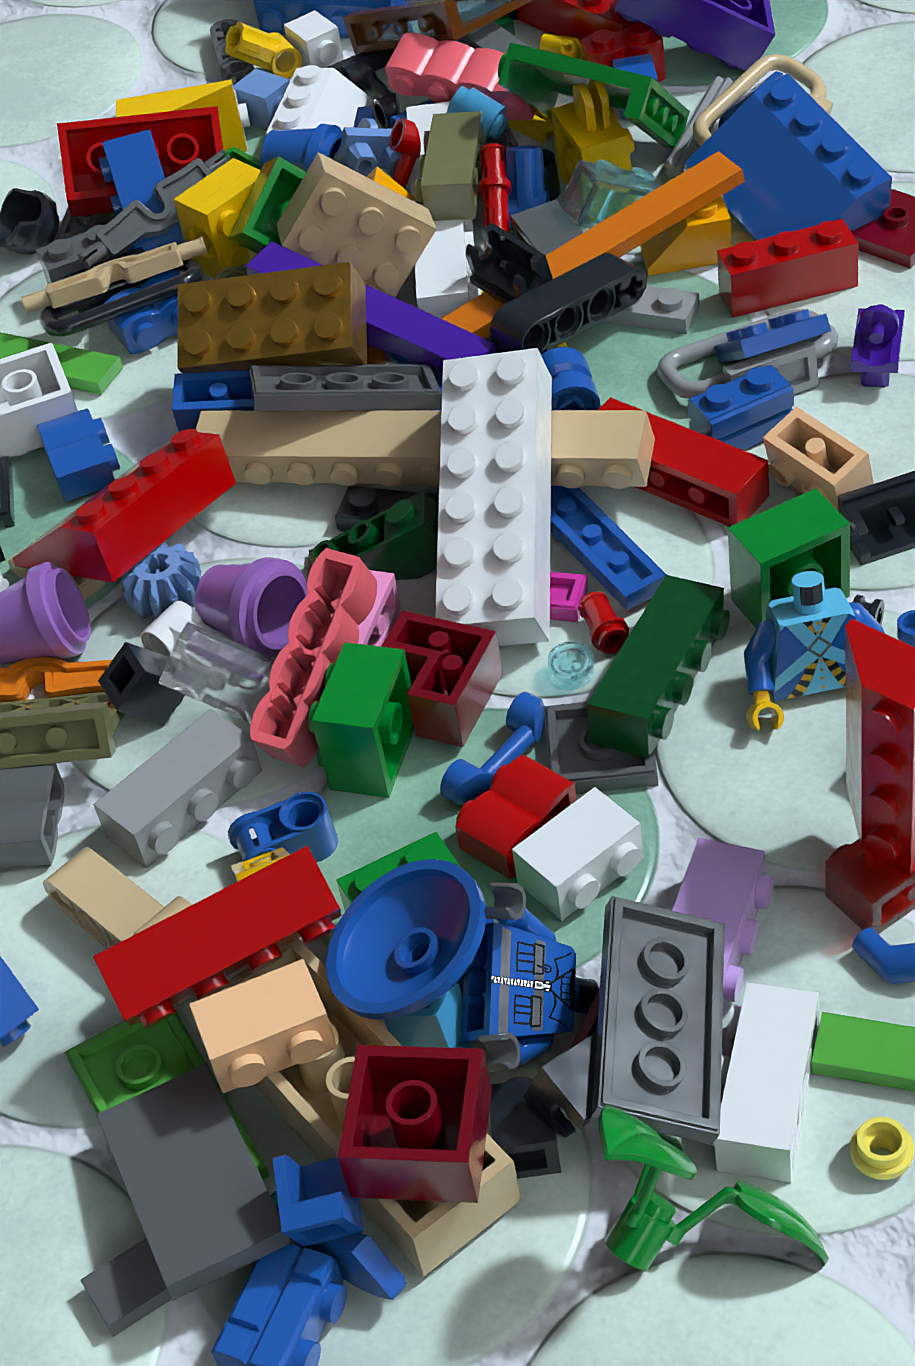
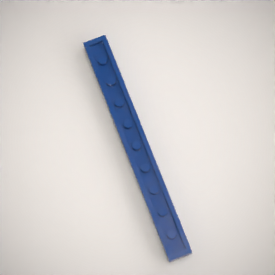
(592, 537)

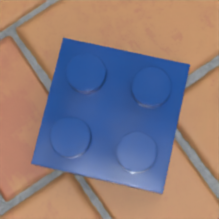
(782, 332)

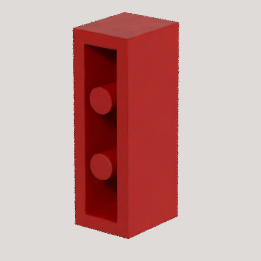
(787, 267)

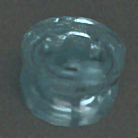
(568, 653)

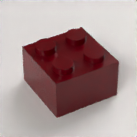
(416, 1123)

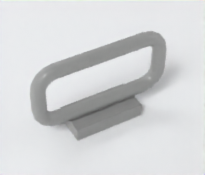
(794, 361)

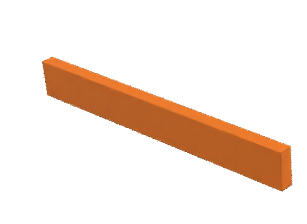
(622, 230)

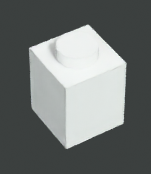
(315, 39)

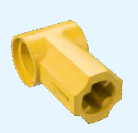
(263, 49)

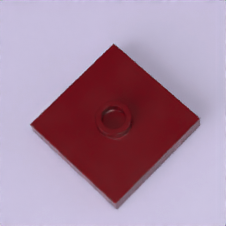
(892, 234)

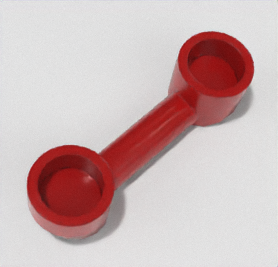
(405, 140)

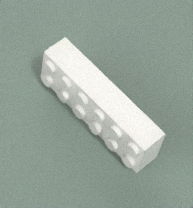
(496, 495)

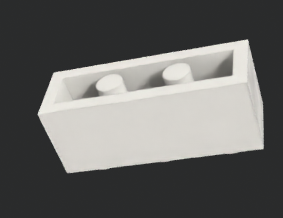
(766, 1081)

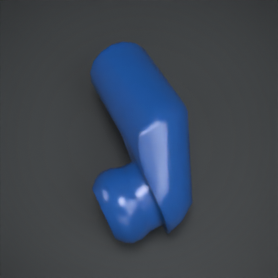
(892, 962)

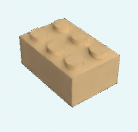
(358, 221)

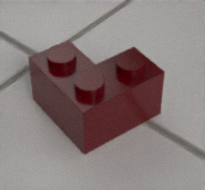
(450, 674)

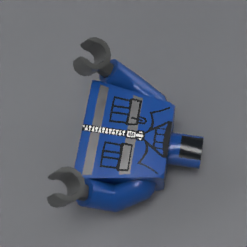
(520, 985)

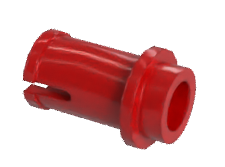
(607, 630)

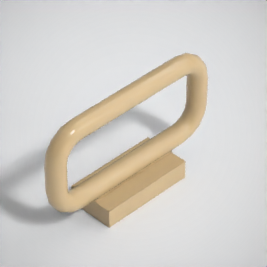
(749, 79)

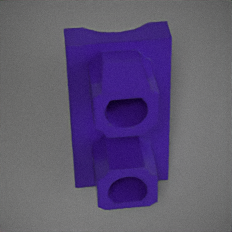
(877, 344)

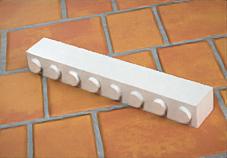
(442, 268)

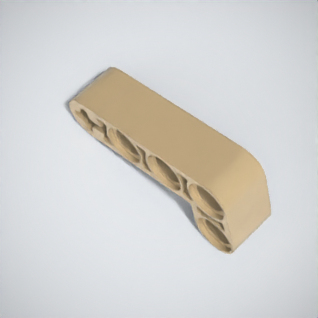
(105, 900)

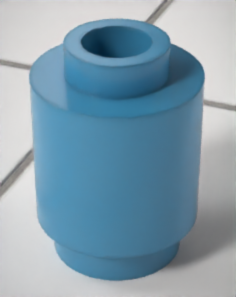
(492, 111)

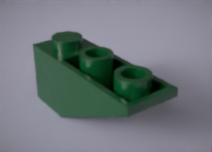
(395, 541)

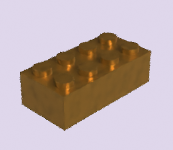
(273, 320)

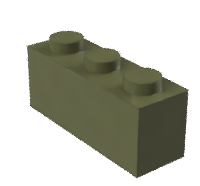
(451, 166)

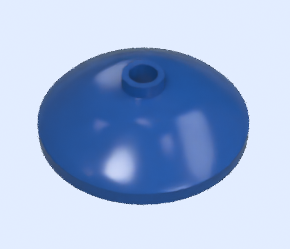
(406, 939)

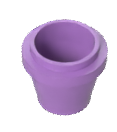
(252, 601)
(43, 616)

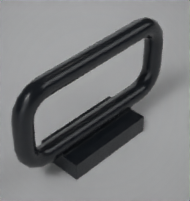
(93, 310)

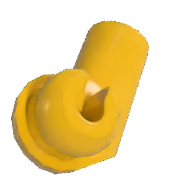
(561, 45)

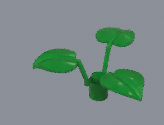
(648, 1216)

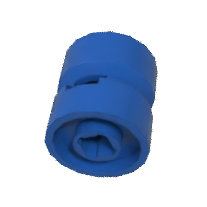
(570, 380)

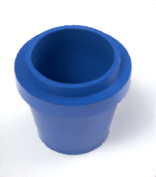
(301, 145)

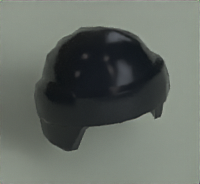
(27, 221)

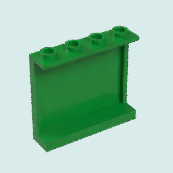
(542, 75)

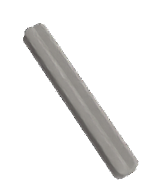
(687, 144)

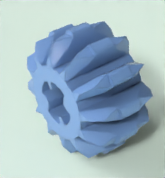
(161, 579)

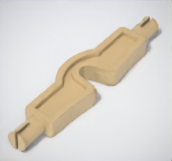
(98, 279)

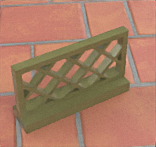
(57, 730)

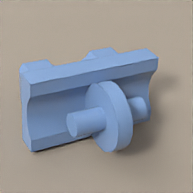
(367, 148)

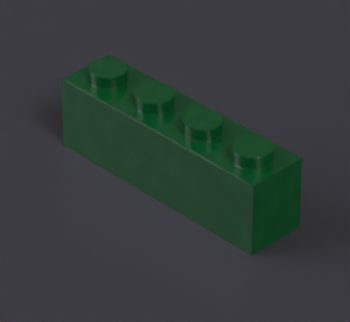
(657, 666)

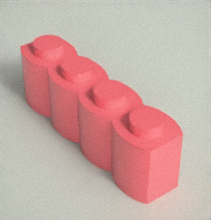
(441, 67)
(337, 601)

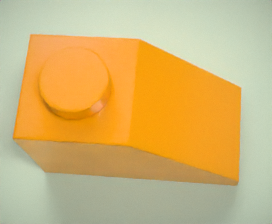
(690, 241)

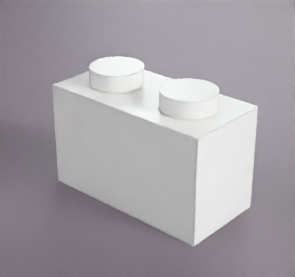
(578, 853)

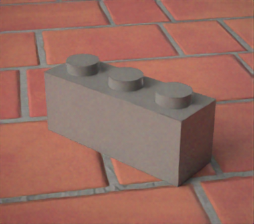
(178, 788)

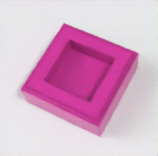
(565, 595)

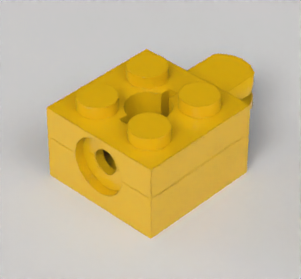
(589, 131)
(212, 211)

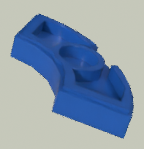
(361, 1263)

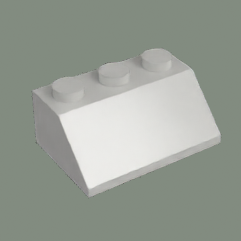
(317, 98)

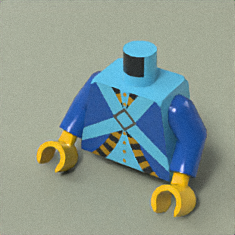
(800, 646)

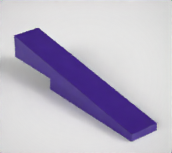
(389, 321)

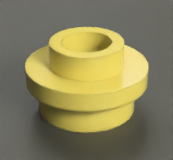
(887, 1134)

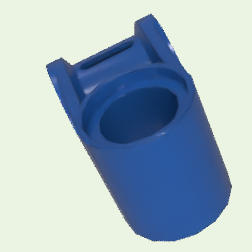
(287, 824)

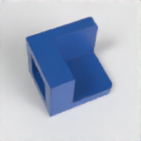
(315, 1201)

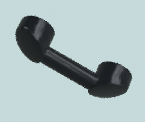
(365, 78)

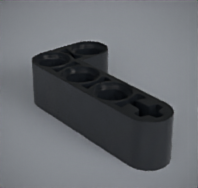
(568, 305)

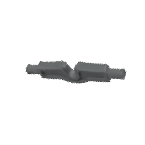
(139, 222)

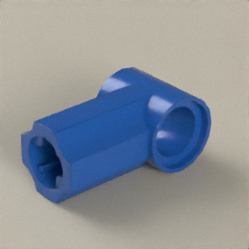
(526, 176)

